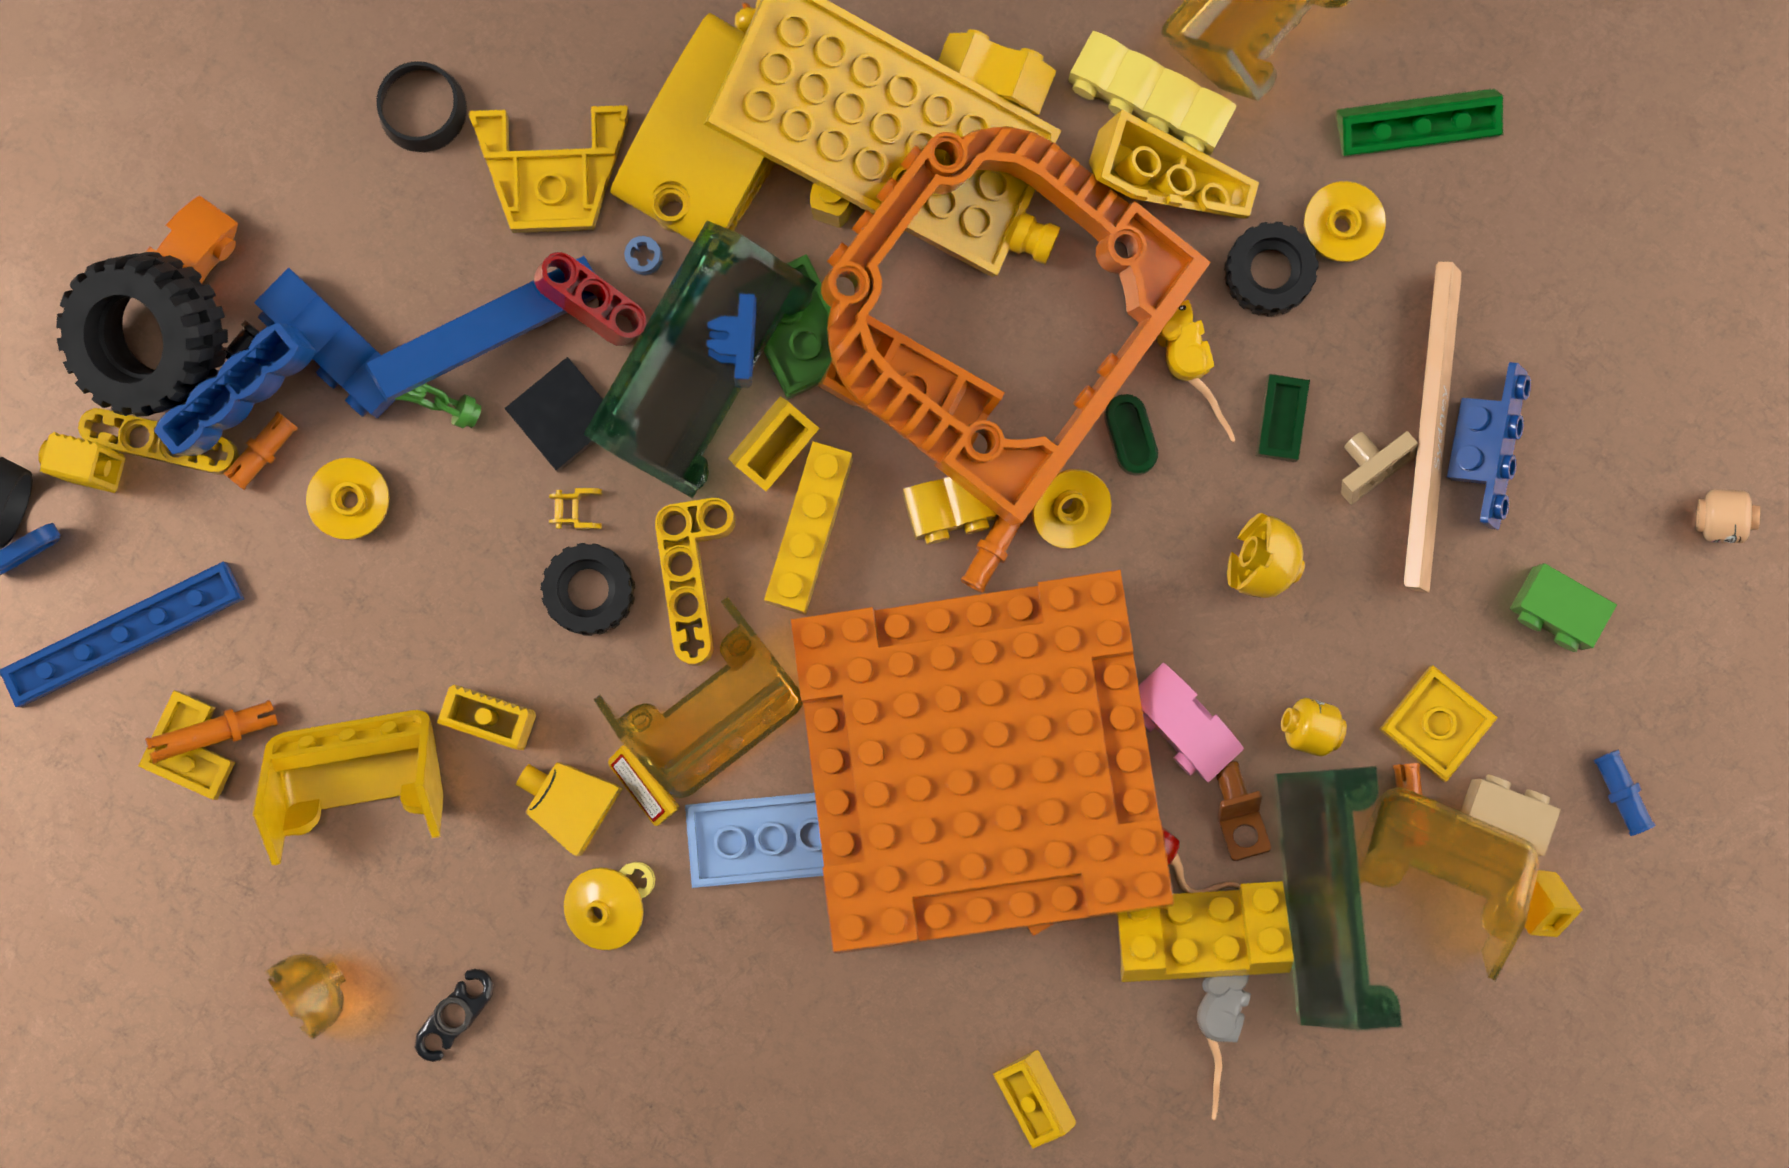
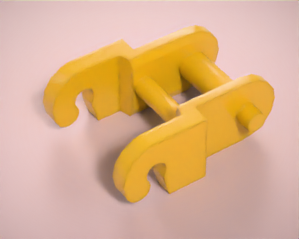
(579, 492)

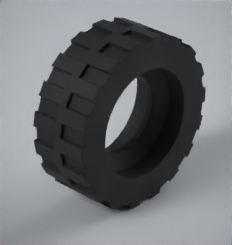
(1271, 237)
(569, 563)

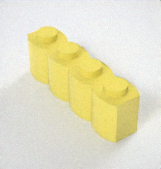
(1150, 92)

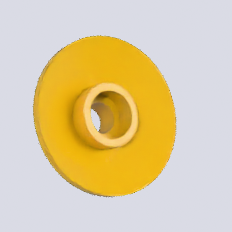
(1354, 205)
(333, 484)
(1084, 517)
(618, 902)

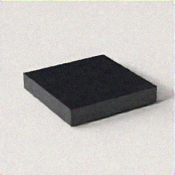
(557, 413)

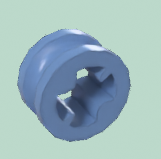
(653, 248)

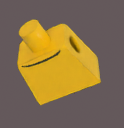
(568, 803)

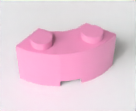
(1198, 737)

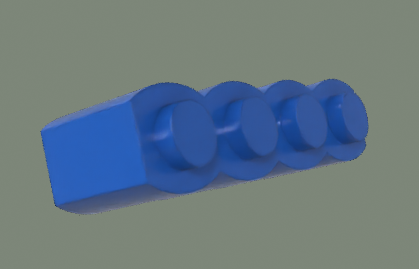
(338, 346)
(230, 396)

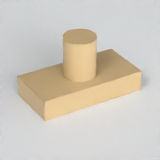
(1375, 464)

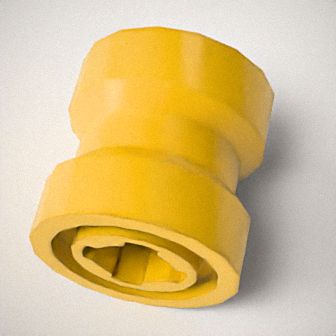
(1034, 238)

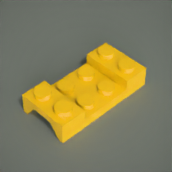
(1208, 935)

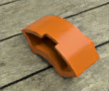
(199, 236)

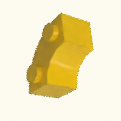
(1008, 72)

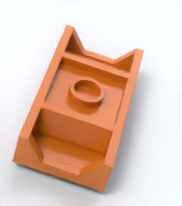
(941, 380)

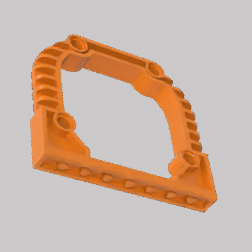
(1153, 276)

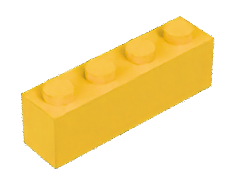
(809, 528)

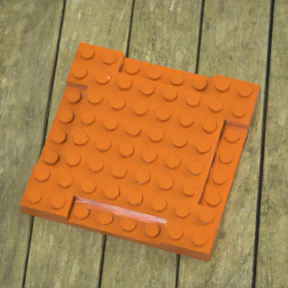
(980, 763)

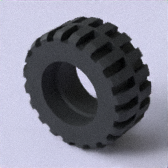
(96, 341)

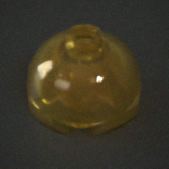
(308, 991)

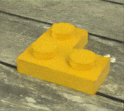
(195, 770)

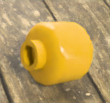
(1313, 727)

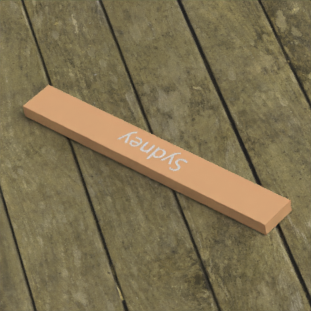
(1432, 427)

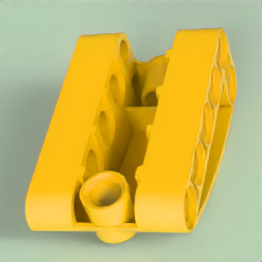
(682, 157)

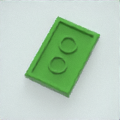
(800, 342)

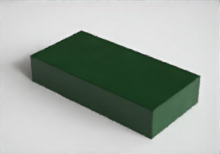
(1282, 418)

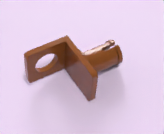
(1240, 810)

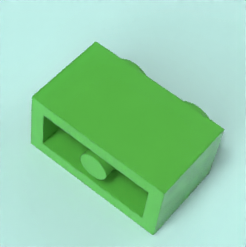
(1562, 608)

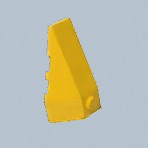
(1167, 171)

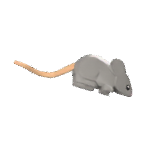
(1221, 1018)

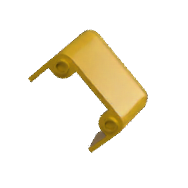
(346, 767)

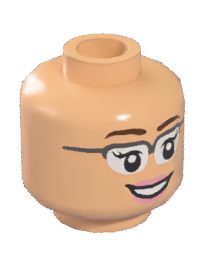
(1727, 516)

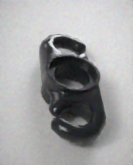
(435, 1023)

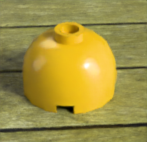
(1268, 559)

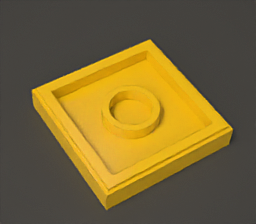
(1438, 723)

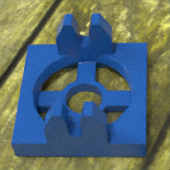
(735, 339)

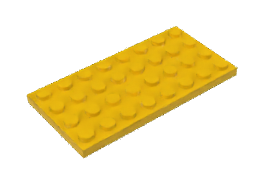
(851, 105)

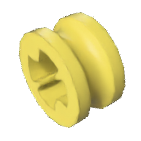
(648, 873)

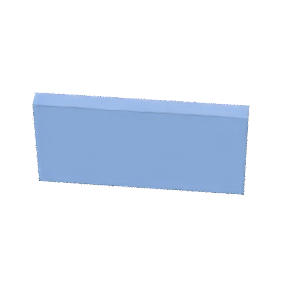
(754, 840)

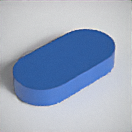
(28, 547)

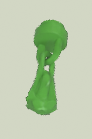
(465, 412)

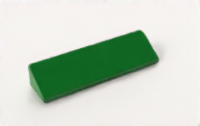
(1420, 122)

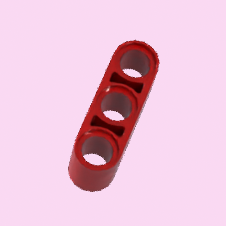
(569, 298)

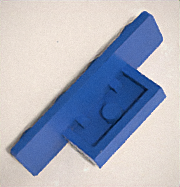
(1487, 441)

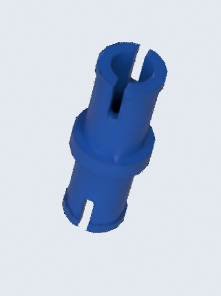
(1624, 793)

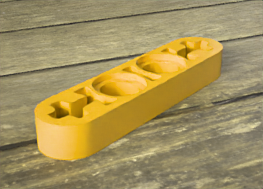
(155, 448)

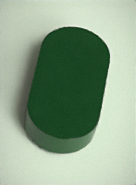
(1131, 434)

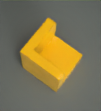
(1551, 906)

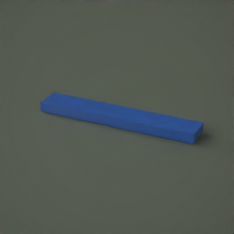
(466, 338)
(121, 634)

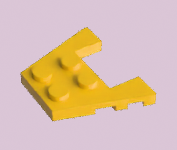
(551, 186)

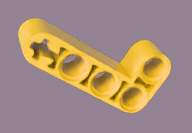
(693, 582)

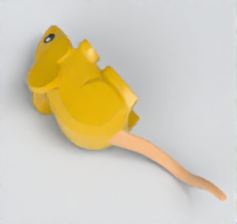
(1188, 355)

